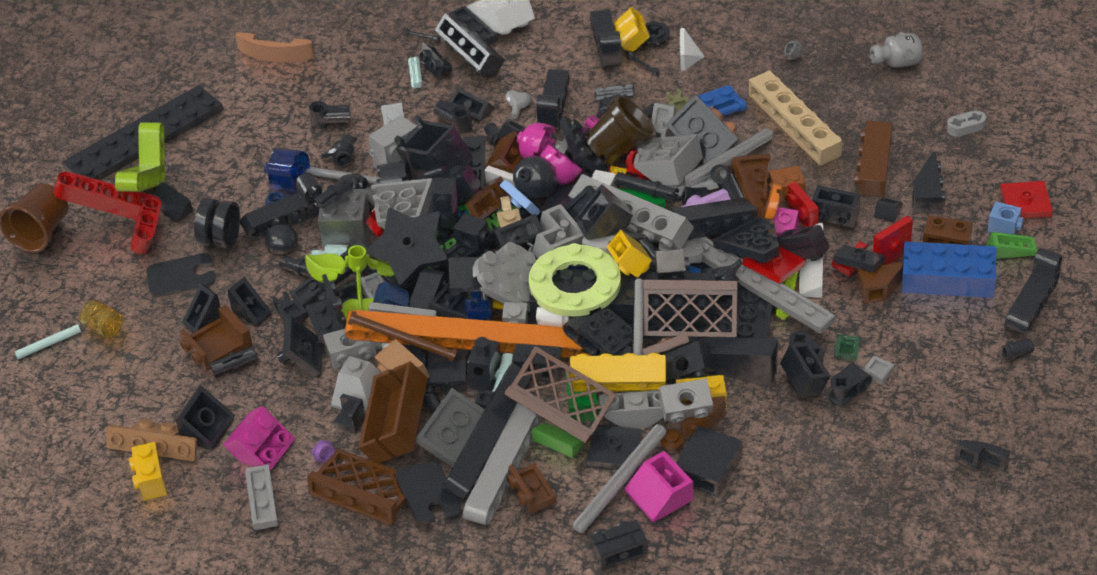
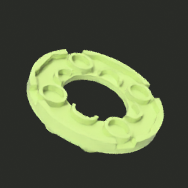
(574, 304)

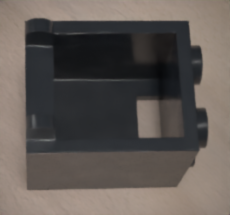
(431, 147)

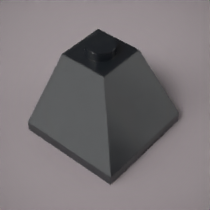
(603, 215)

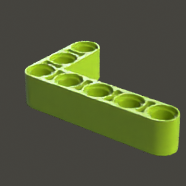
(151, 161)

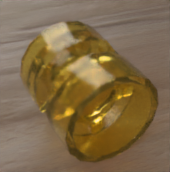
(101, 319)

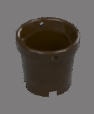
(620, 130)

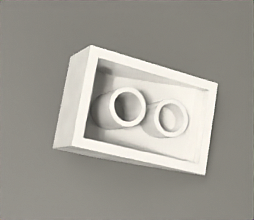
(503, 14)

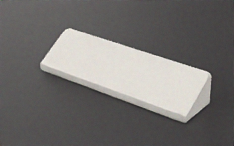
(811, 277)

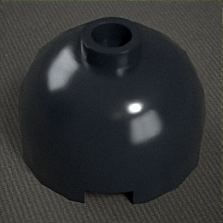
(535, 177)

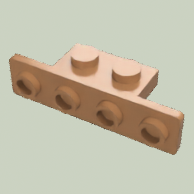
(165, 436)

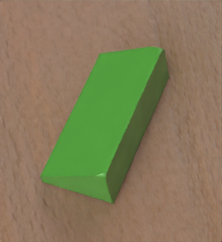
(556, 439)

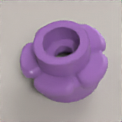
(323, 451)

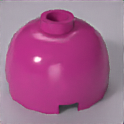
(535, 139)
(565, 170)

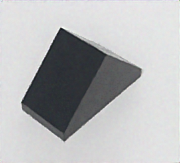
(247, 302)
(202, 309)

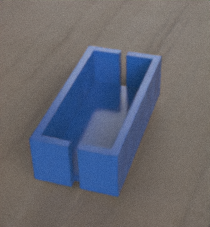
(949, 269)

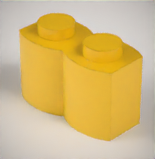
(631, 29)

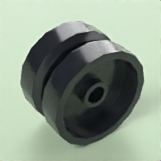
(217, 223)

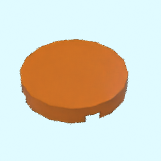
(772, 202)

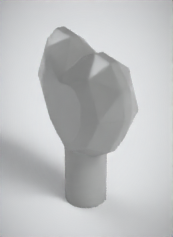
(517, 101)

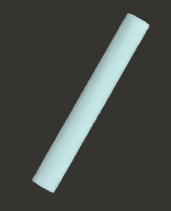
(46, 342)

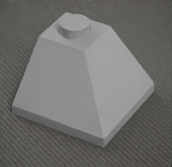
(354, 380)

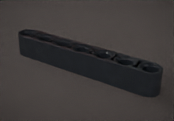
(483, 436)

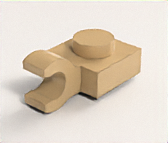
(507, 215)

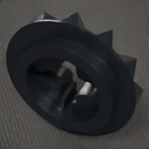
(657, 28)

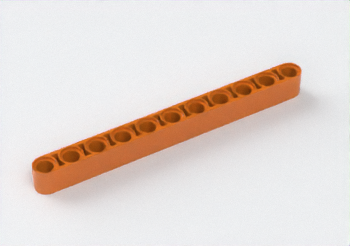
(462, 333)

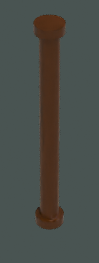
(402, 336)

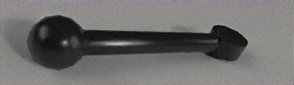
(406, 32)
(654, 70)

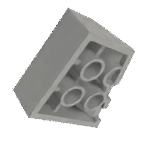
(668, 158)
(406, 197)

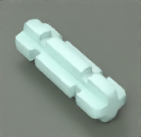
(415, 72)

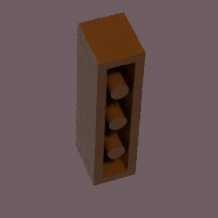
(875, 158)

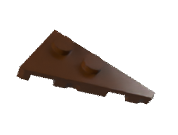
(752, 178)

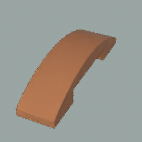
(275, 51)

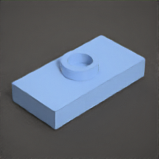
(519, 199)

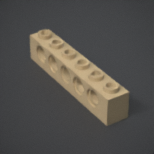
(795, 118)

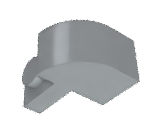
(661, 115)

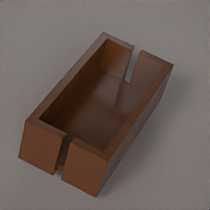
(393, 413)

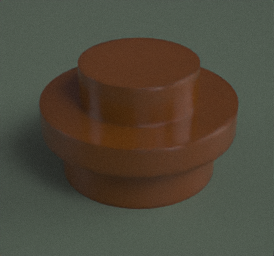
(672, 440)

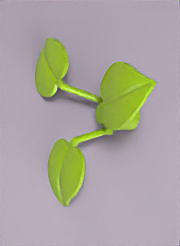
(334, 264)

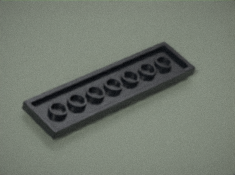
(123, 145)

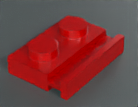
(801, 201)

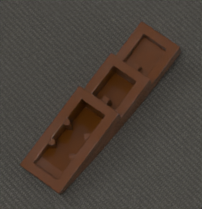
(487, 199)

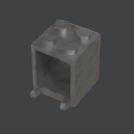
(345, 220)

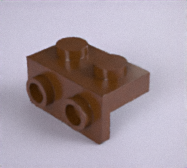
(531, 488)

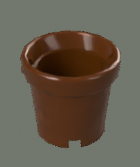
(33, 218)

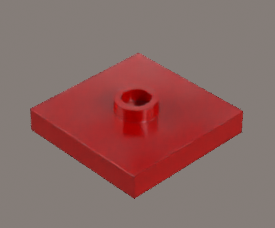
(1029, 196)
(892, 239)
(779, 267)

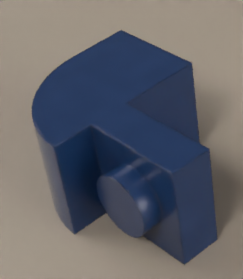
(391, 294)

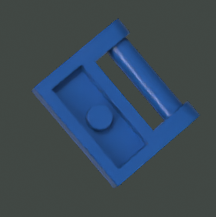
(724, 100)

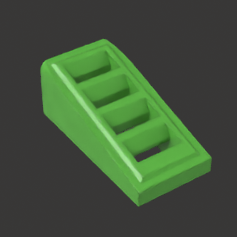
(1006, 244)

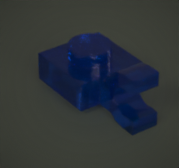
(477, 308)

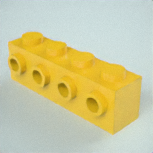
(620, 373)

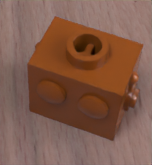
(784, 177)

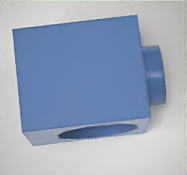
(1005, 219)

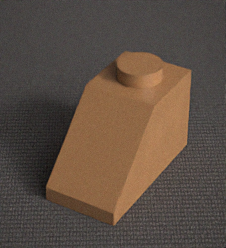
(396, 355)

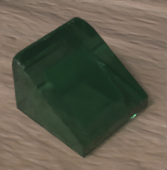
(847, 347)

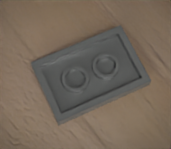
(450, 427)

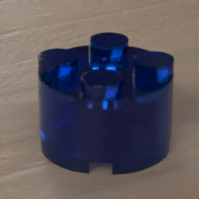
(285, 168)

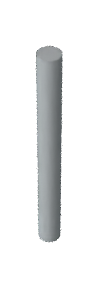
(336, 174)
(638, 317)

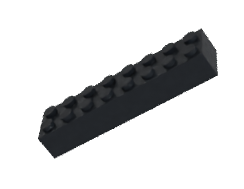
(623, 305)

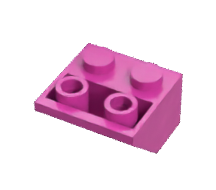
(259, 439)
(660, 487)

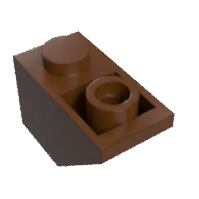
(880, 284)

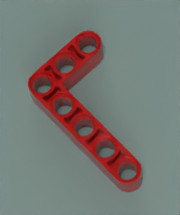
(105, 197)

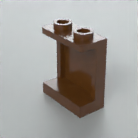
(216, 339)

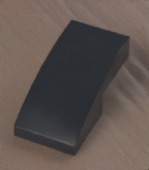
(977, 452)

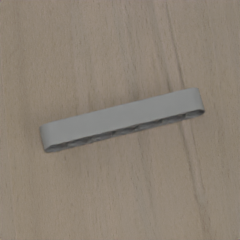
(493, 478)

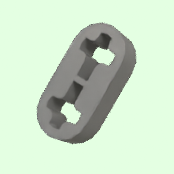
(966, 123)

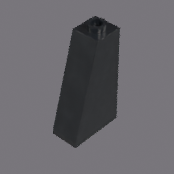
(744, 358)

